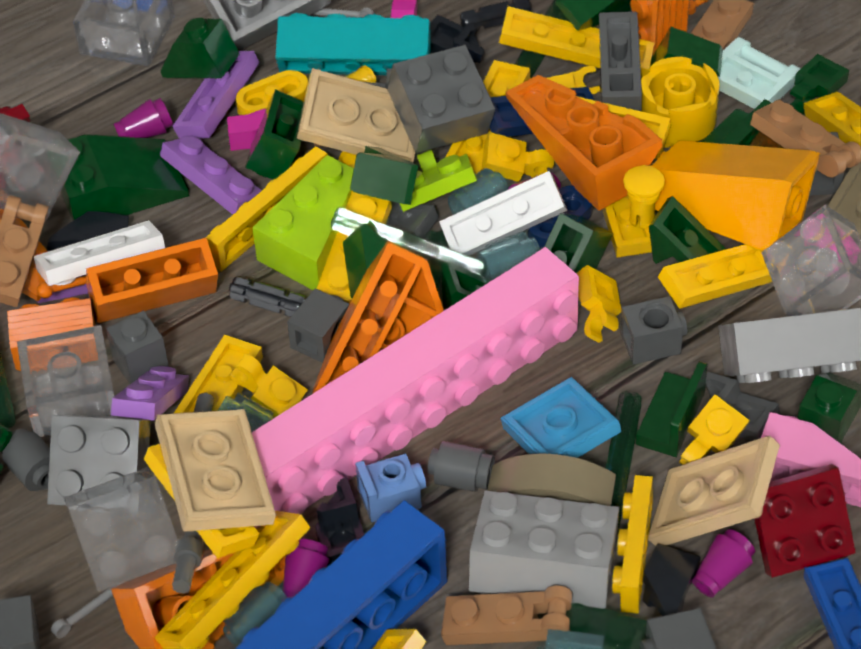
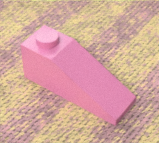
(808, 447)

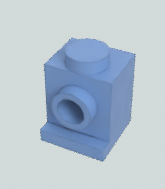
(389, 483)

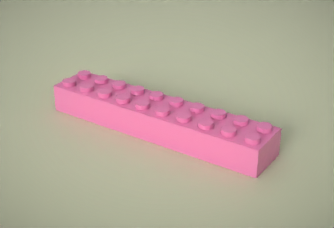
(417, 381)

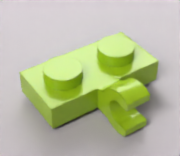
(439, 177)

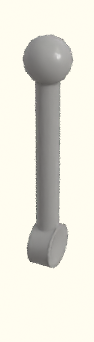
(360, 14)
(63, 626)

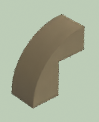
(553, 477)

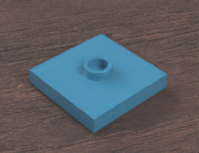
(561, 422)

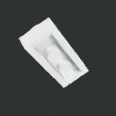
(504, 215)
(68, 262)

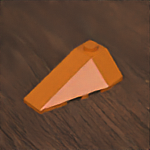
(585, 138)
(151, 602)

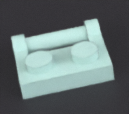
(754, 75)

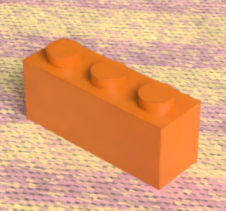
(151, 280)

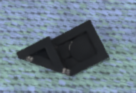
(448, 34)
(87, 226)
(338, 521)
(668, 579)

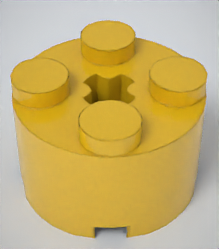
(684, 95)

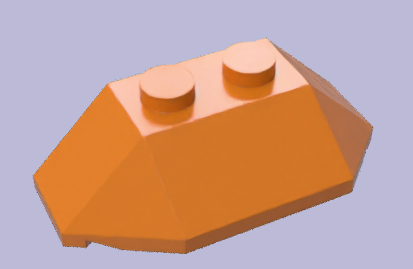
(388, 304)

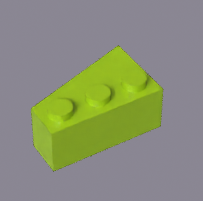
(297, 230)

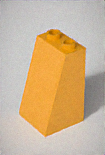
(739, 189)

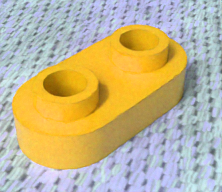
(258, 94)

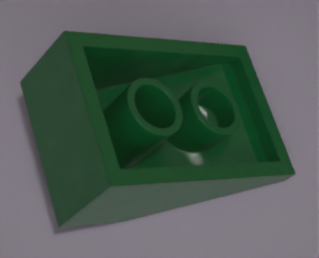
(120, 176)

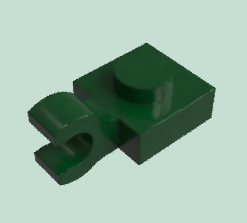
(817, 79)

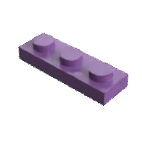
(215, 98)
(209, 172)
(150, 394)

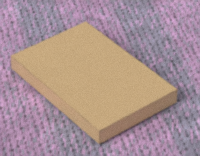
(351, 116)
(214, 470)
(714, 492)

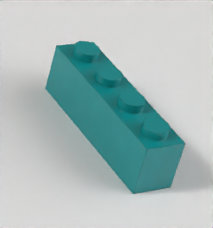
(347, 43)

